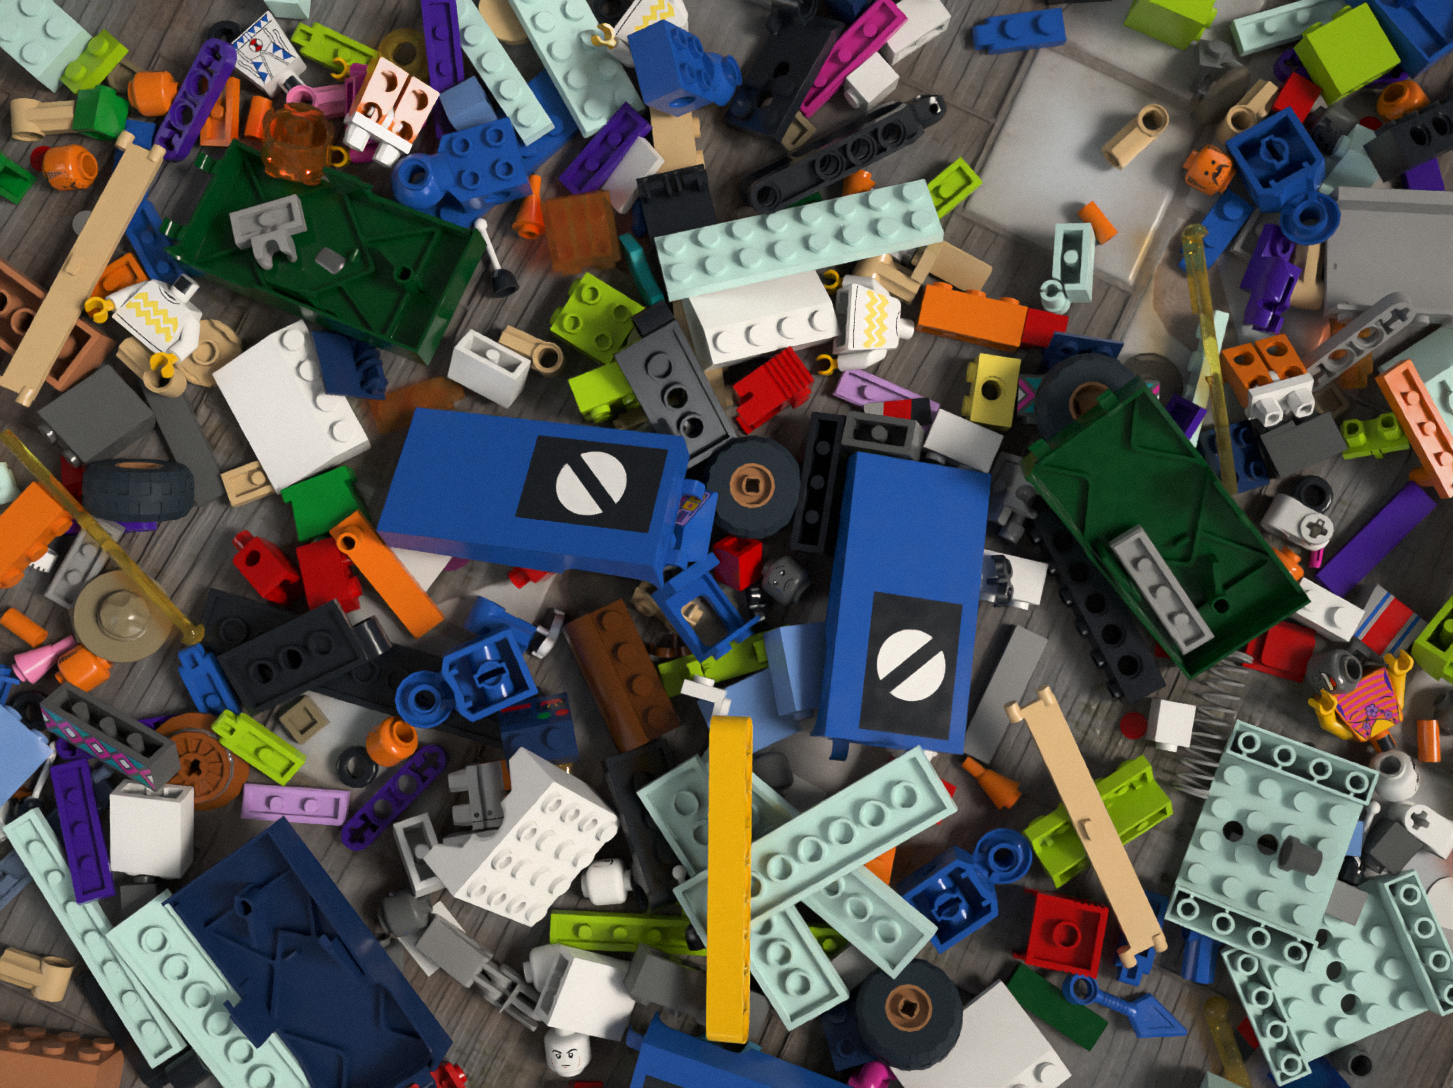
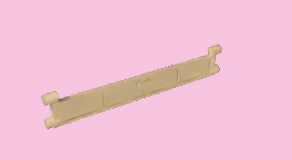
(82, 269)
(1091, 823)

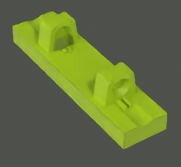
(732, 664)

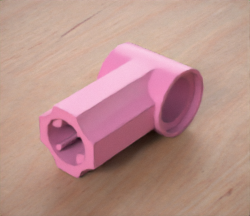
(326, 98)

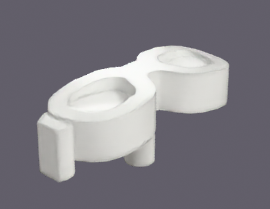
(551, 635)

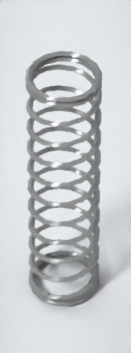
(1237, 656)

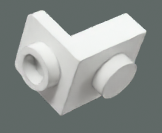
(703, 688)

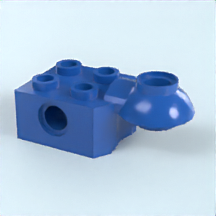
(677, 72)
(474, 165)
(1283, 175)
(473, 679)
(959, 885)

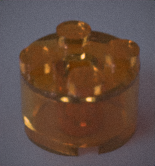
(297, 143)

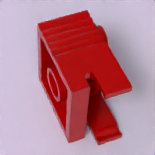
(771, 389)
(1065, 933)

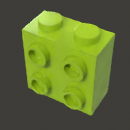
(1171, 20)
(1346, 52)
(595, 319)
(602, 393)

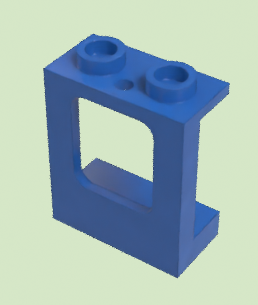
(686, 587)

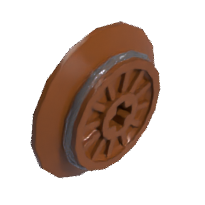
(221, 771)

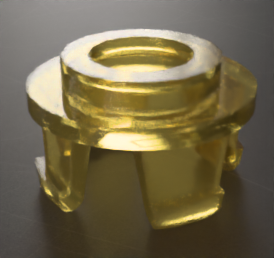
(393, 42)

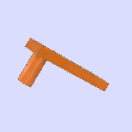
(1421, 425)
(387, 574)

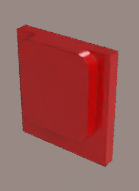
(1282, 651)

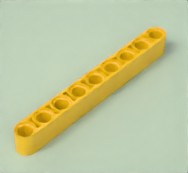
(729, 879)

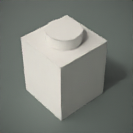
(870, 83)
(1170, 724)

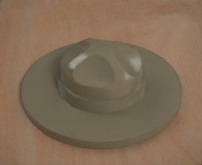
(119, 619)

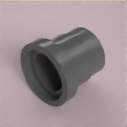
(1299, 857)
(1343, 1056)

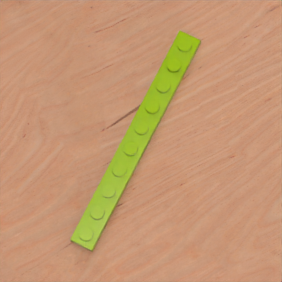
(664, 932)

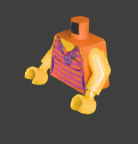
(1370, 707)

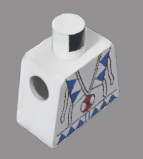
(268, 57)

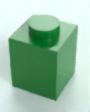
(100, 113)

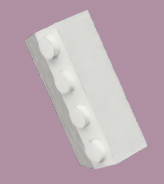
(760, 320)
(285, 410)
(994, 1050)

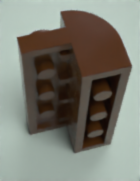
(620, 676)

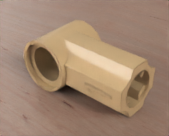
(1248, 111)
(35, 119)
(1135, 136)
(890, 275)
(1309, 287)
(534, 350)
(137, 358)
(44, 976)

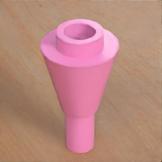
(36, 662)

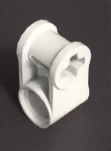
(1294, 521)
(1426, 825)

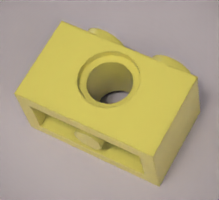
(1003, 376)

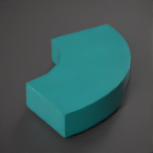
(640, 270)

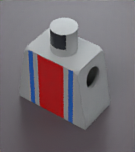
(1384, 626)

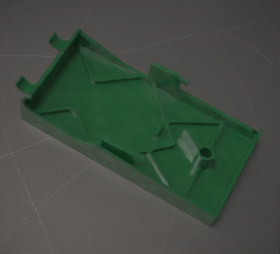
(399, 268)
(1135, 467)

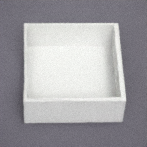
(545, 840)

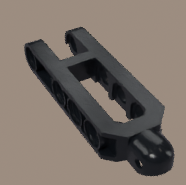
(799, 173)

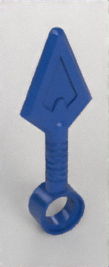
(1145, 1013)

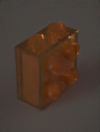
(581, 231)

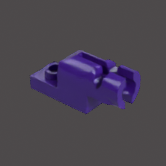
(1269, 281)

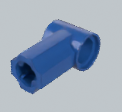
(488, 616)
(1199, 956)

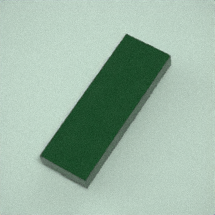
(1051, 1006)

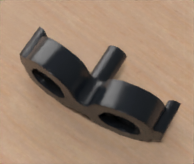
(1005, 588)
(755, 606)

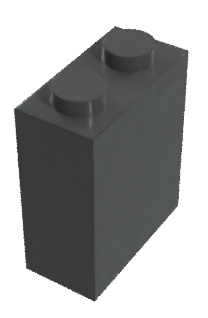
(96, 419)

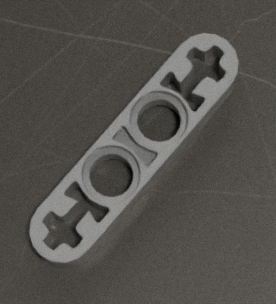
(1355, 346)

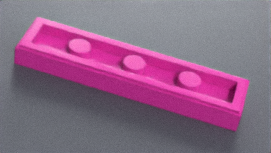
(852, 50)

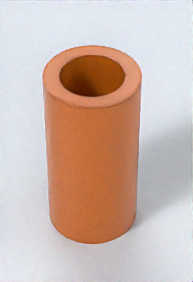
(258, 108)
(1101, 225)
(23, 627)
(1428, 740)

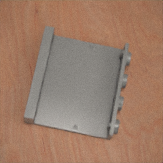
(1389, 246)

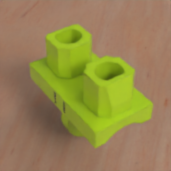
(1373, 437)

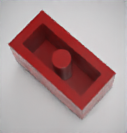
(328, 575)

